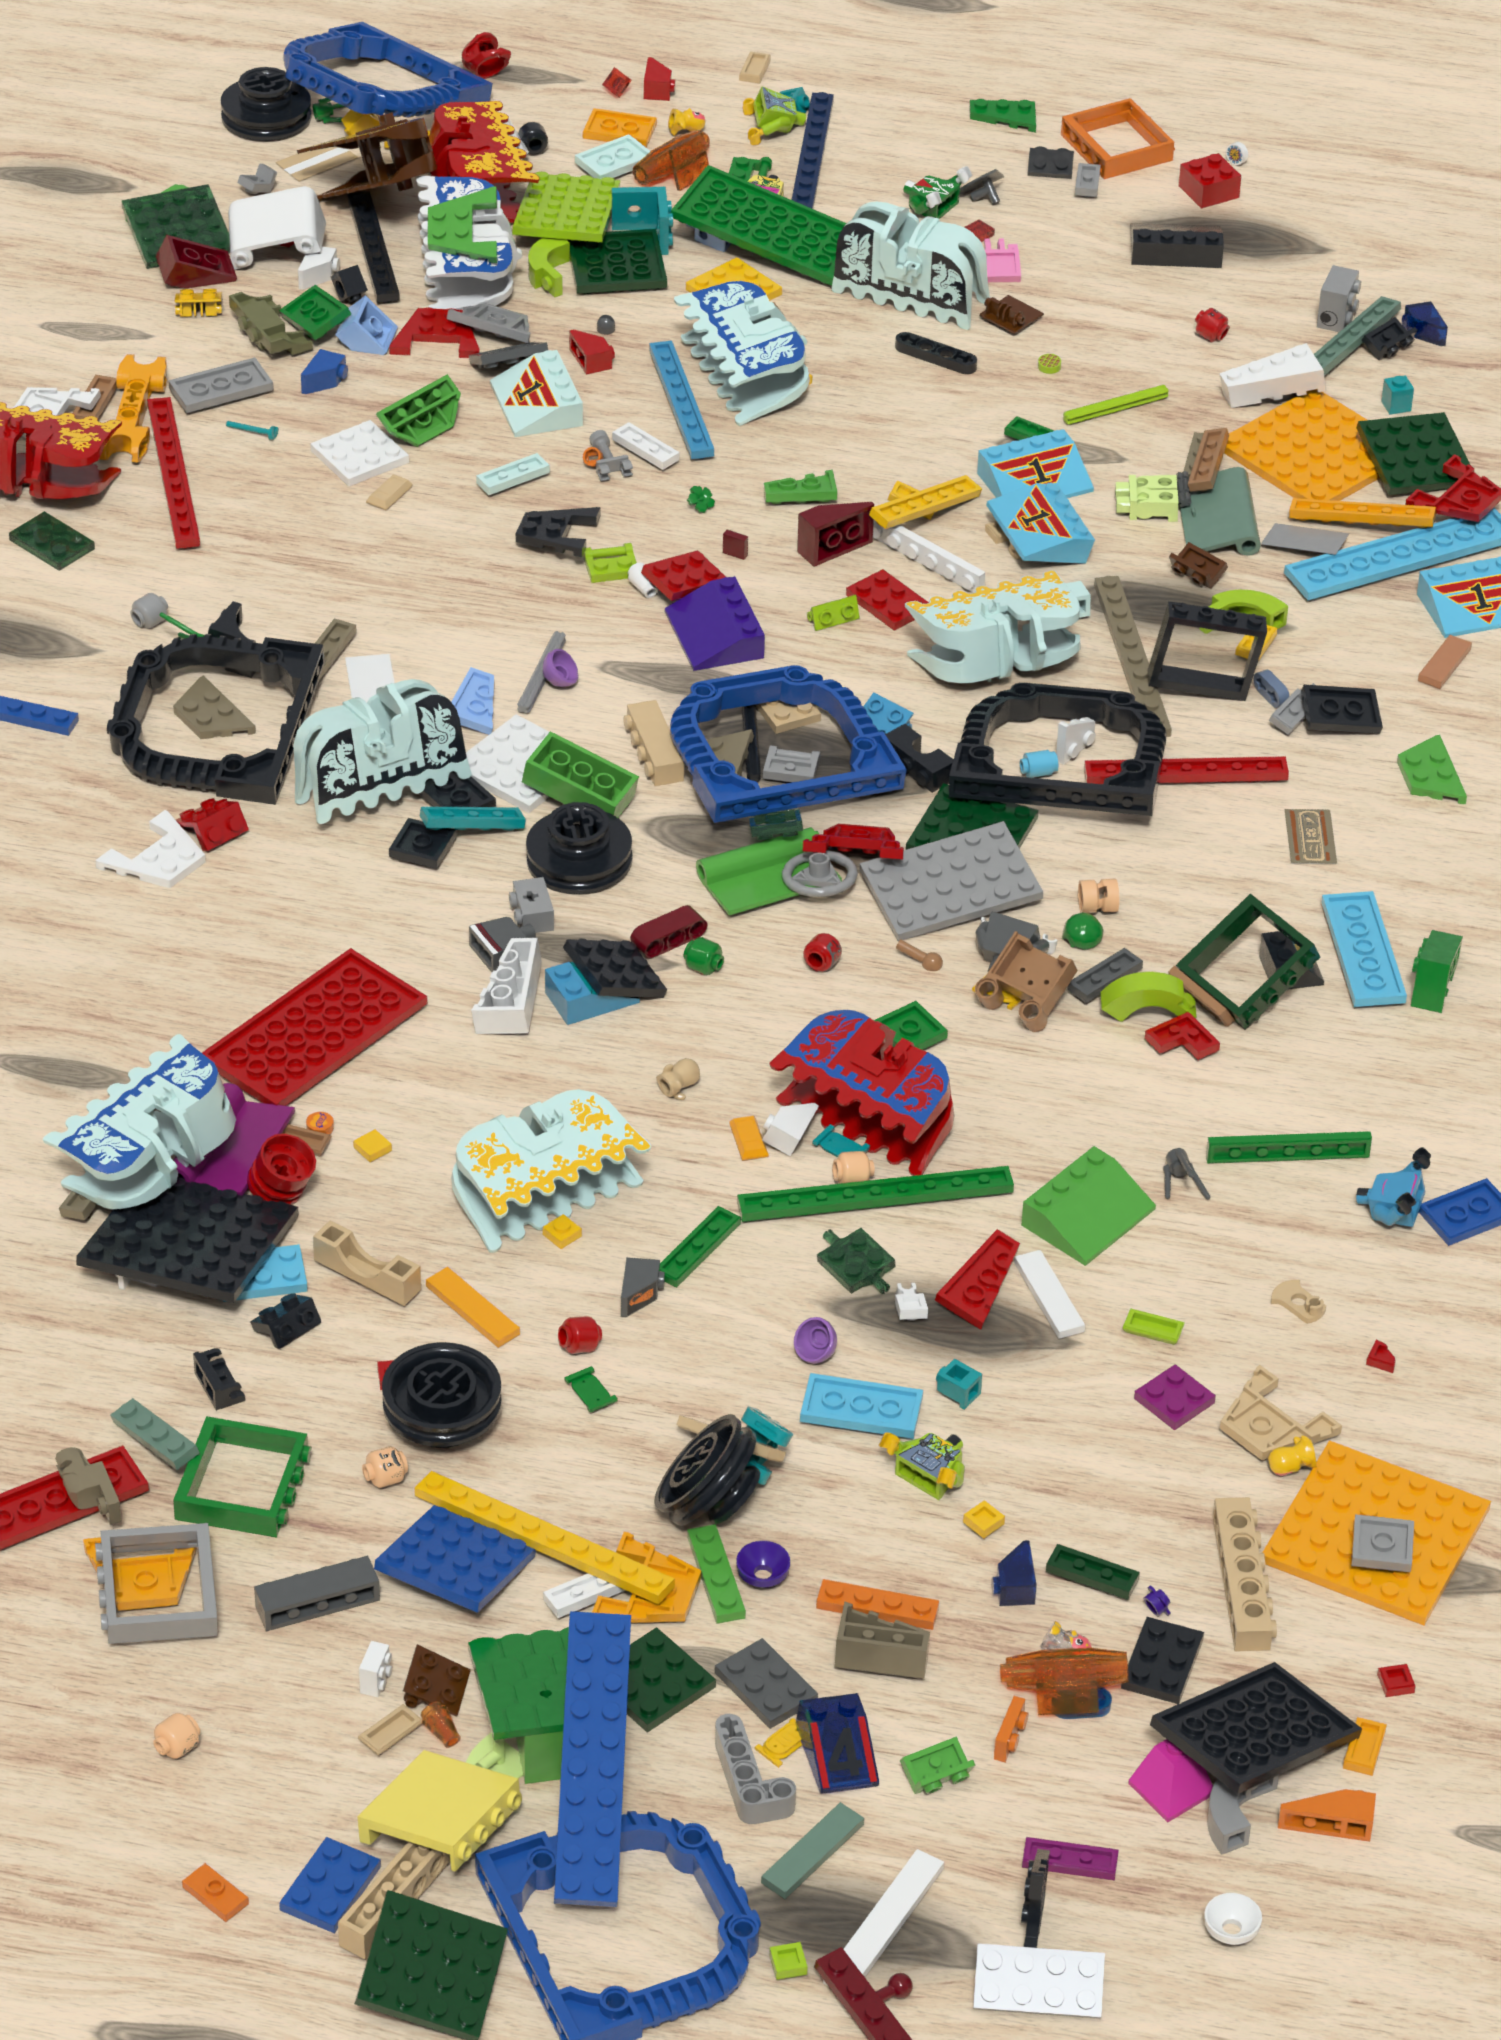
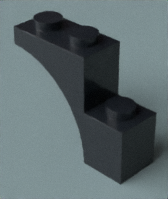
(228, 626)

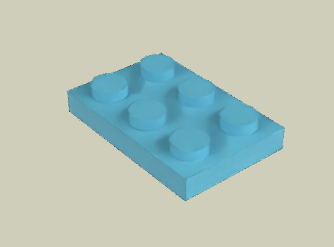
(278, 1275)

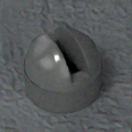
(605, 325)

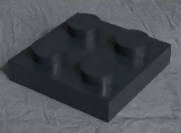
(422, 844)

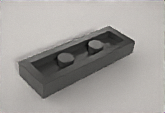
(1093, 981)

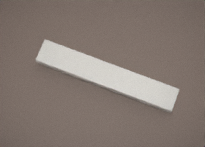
(893, 1910)

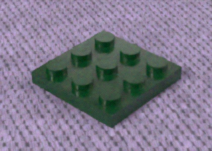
(662, 1680)

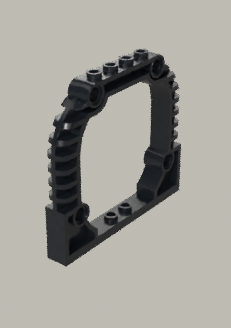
(234, 777)
(1128, 792)

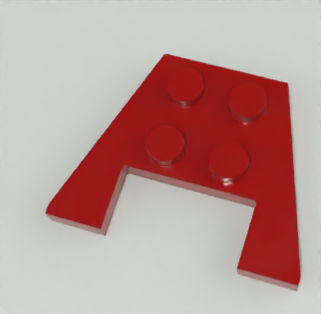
(433, 326)
(1466, 499)
(851, 836)

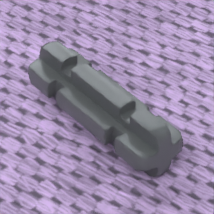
(1183, 490)

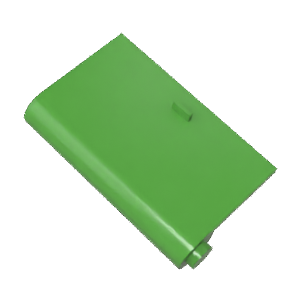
(753, 873)

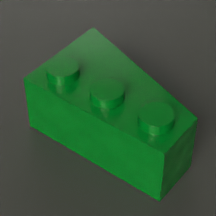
(1434, 970)

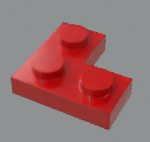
(1183, 1031)

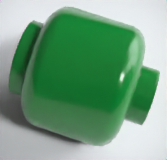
(703, 956)

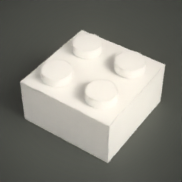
(375, 1669)

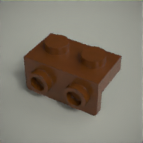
(1198, 565)

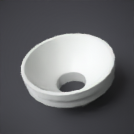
(1233, 1909)

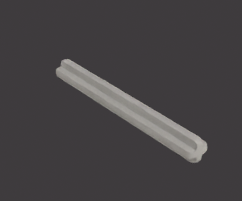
(537, 679)

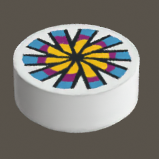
(1237, 153)

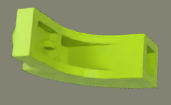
(542, 259)
(1251, 603)
(1145, 990)

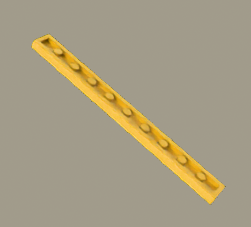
(546, 1537)

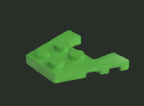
(452, 225)

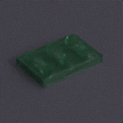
(51, 541)
(778, 822)

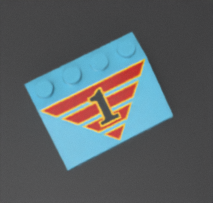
(1032, 461)
(1042, 524)
(1463, 596)

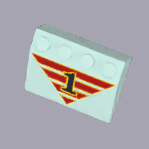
(538, 395)

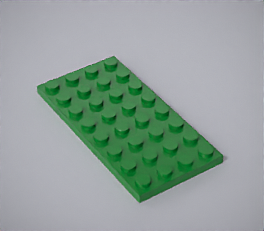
(761, 223)

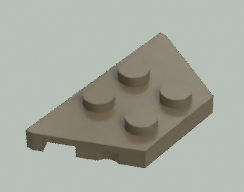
(210, 712)

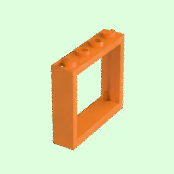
(1076, 129)

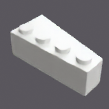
(1273, 376)

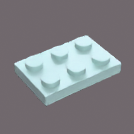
(612, 158)

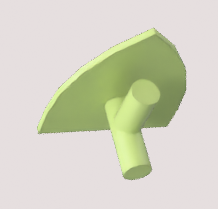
(496, 1756)

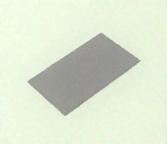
(1305, 538)

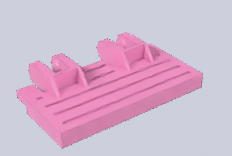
(1002, 263)

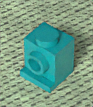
(959, 1382)

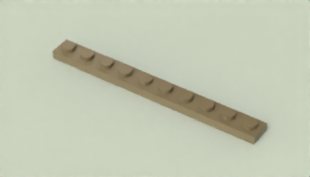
(1129, 645)

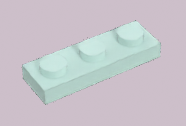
(513, 474)

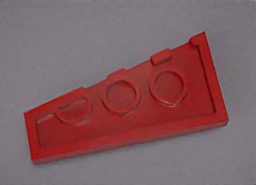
(978, 1281)

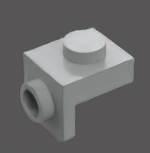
(261, 182)

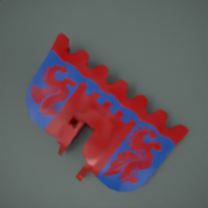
(874, 1090)

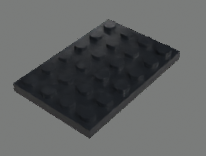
(1255, 1727)

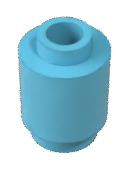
(1039, 763)

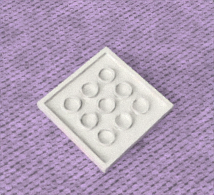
(501, 760)

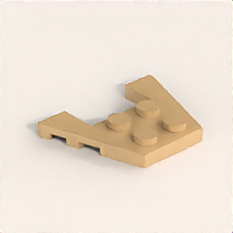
(1263, 1426)

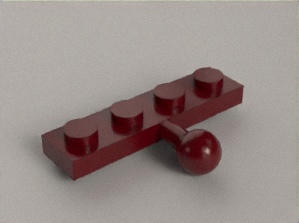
(860, 1998)

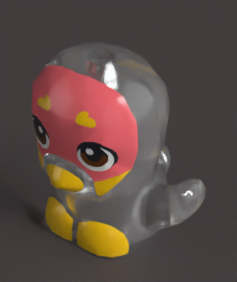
(1060, 1639)

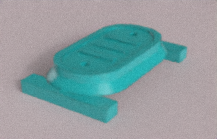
(836, 1143)

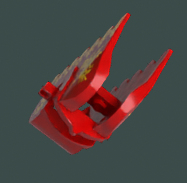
(475, 143)
(56, 453)

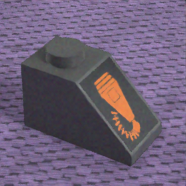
(640, 1284)

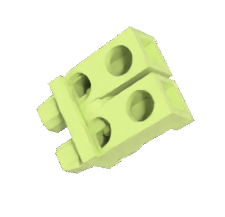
(1148, 497)

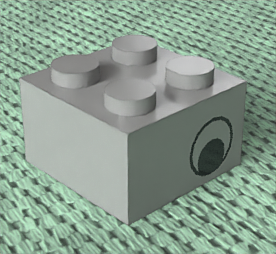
(1338, 299)

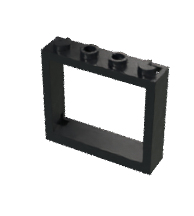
(1201, 681)

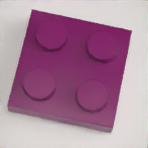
(1174, 1397)

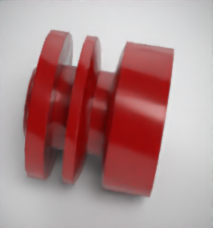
(282, 1169)

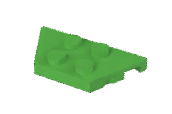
(1430, 771)

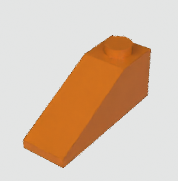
(1334, 1814)

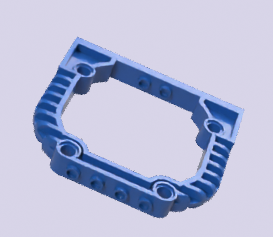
(367, 41)
(730, 796)
(529, 1864)

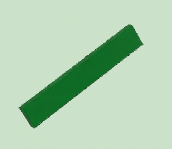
(1288, 1147)

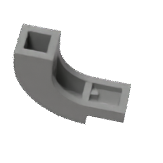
(1225, 1820)

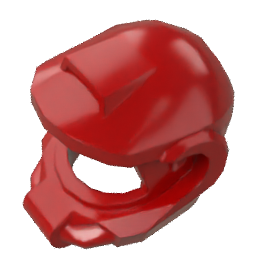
(482, 58)

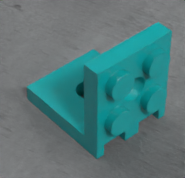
(653, 212)

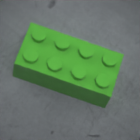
(578, 775)

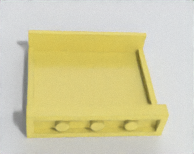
(442, 1806)

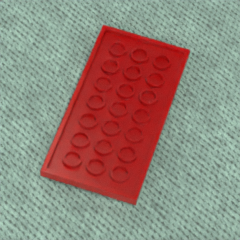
(314, 1029)

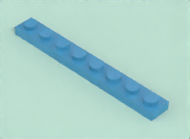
(681, 400)

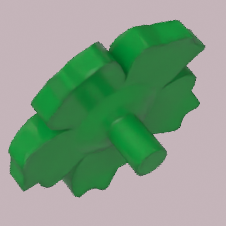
(701, 498)

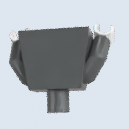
(996, 933)

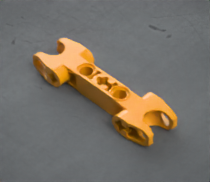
(138, 384)

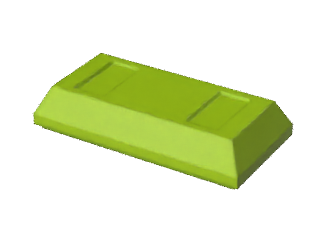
(1153, 1326)

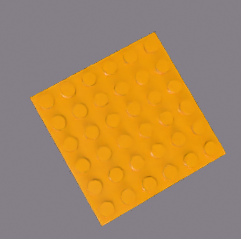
(1306, 448)
(1319, 1527)

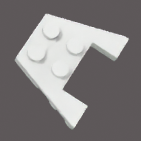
(57, 400)
(164, 861)

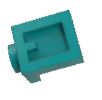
(801, 99)

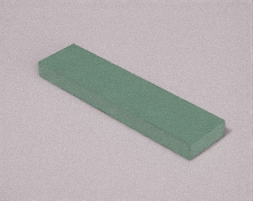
(812, 1850)

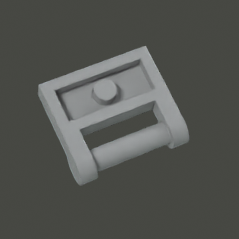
(790, 765)

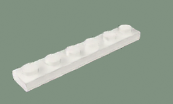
(931, 556)

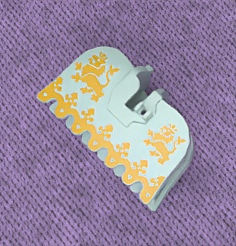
(980, 632)
(542, 1163)

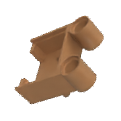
(1029, 976)

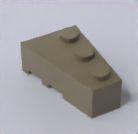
(880, 1646)

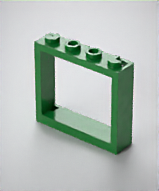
(234, 1516)

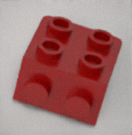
(214, 822)

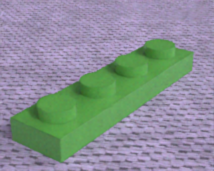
(716, 1574)

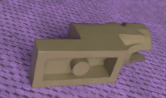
(88, 1483)

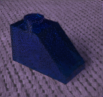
(1427, 322)
(1016, 1578)

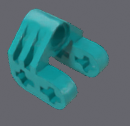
(767, 1432)

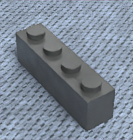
(317, 1593)

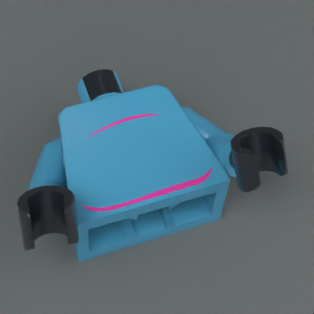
(1397, 1195)

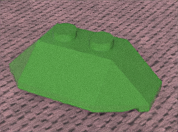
(423, 413)

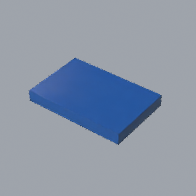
(1464, 1211)

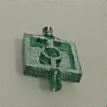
(856, 1260)

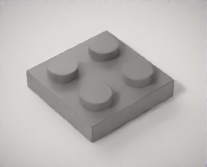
(1382, 1543)

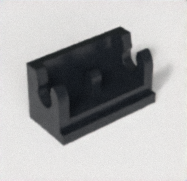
(217, 1379)

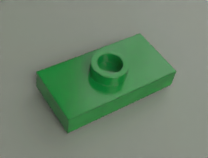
(1022, 429)

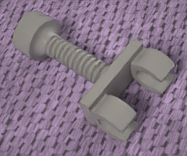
(601, 441)

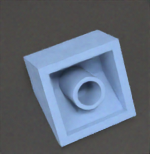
(367, 328)

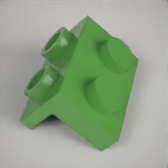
(937, 1765)

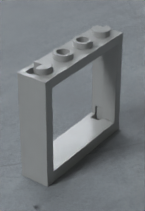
(161, 1625)

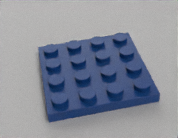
(455, 1558)

